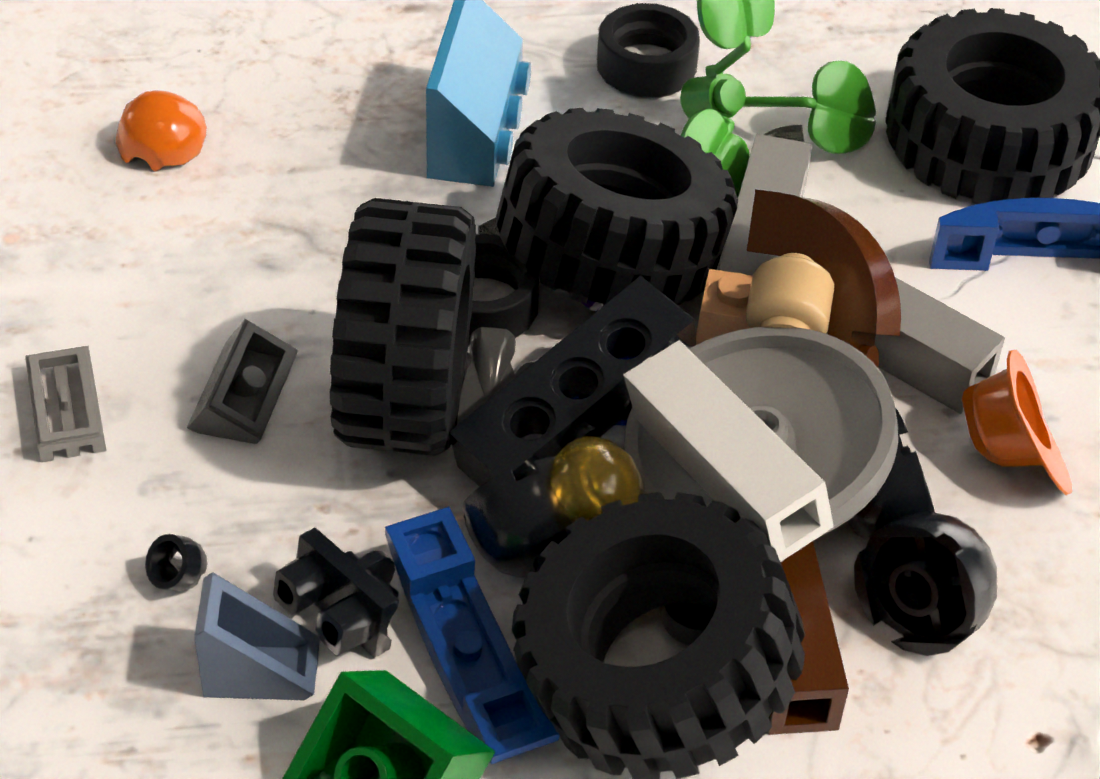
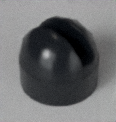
(170, 573)

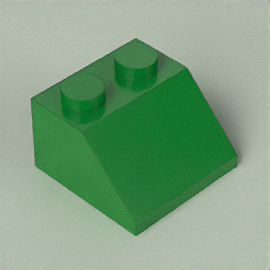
(385, 731)

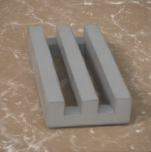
(70, 437)

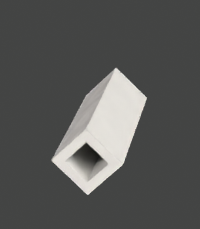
(729, 448)

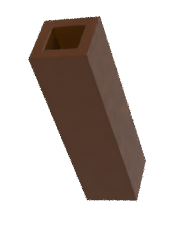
(823, 683)

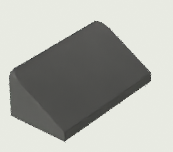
(243, 385)

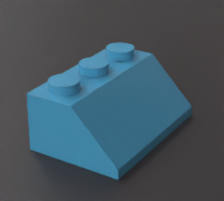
(474, 95)

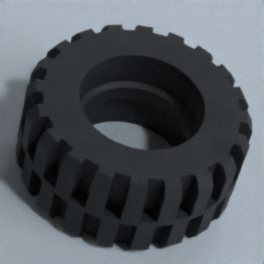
(995, 106)
(613, 201)
(402, 326)
(693, 702)

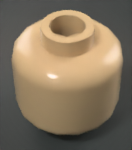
(790, 294)

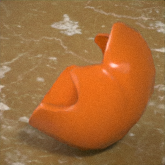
(160, 130)

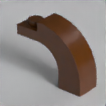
(864, 283)

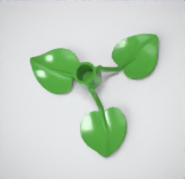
(840, 103)

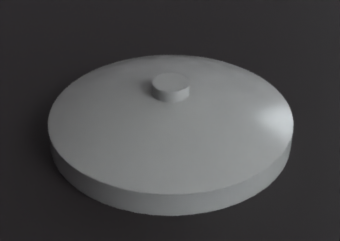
(812, 395)

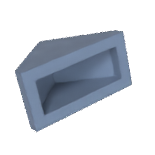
(251, 647)

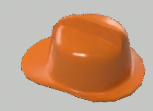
(1010, 424)

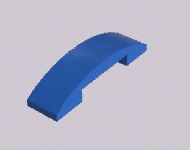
(1016, 228)
(464, 635)

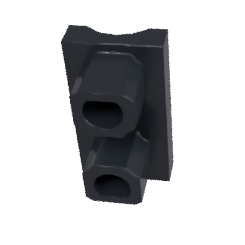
(347, 589)

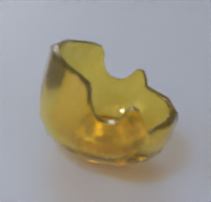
(592, 475)

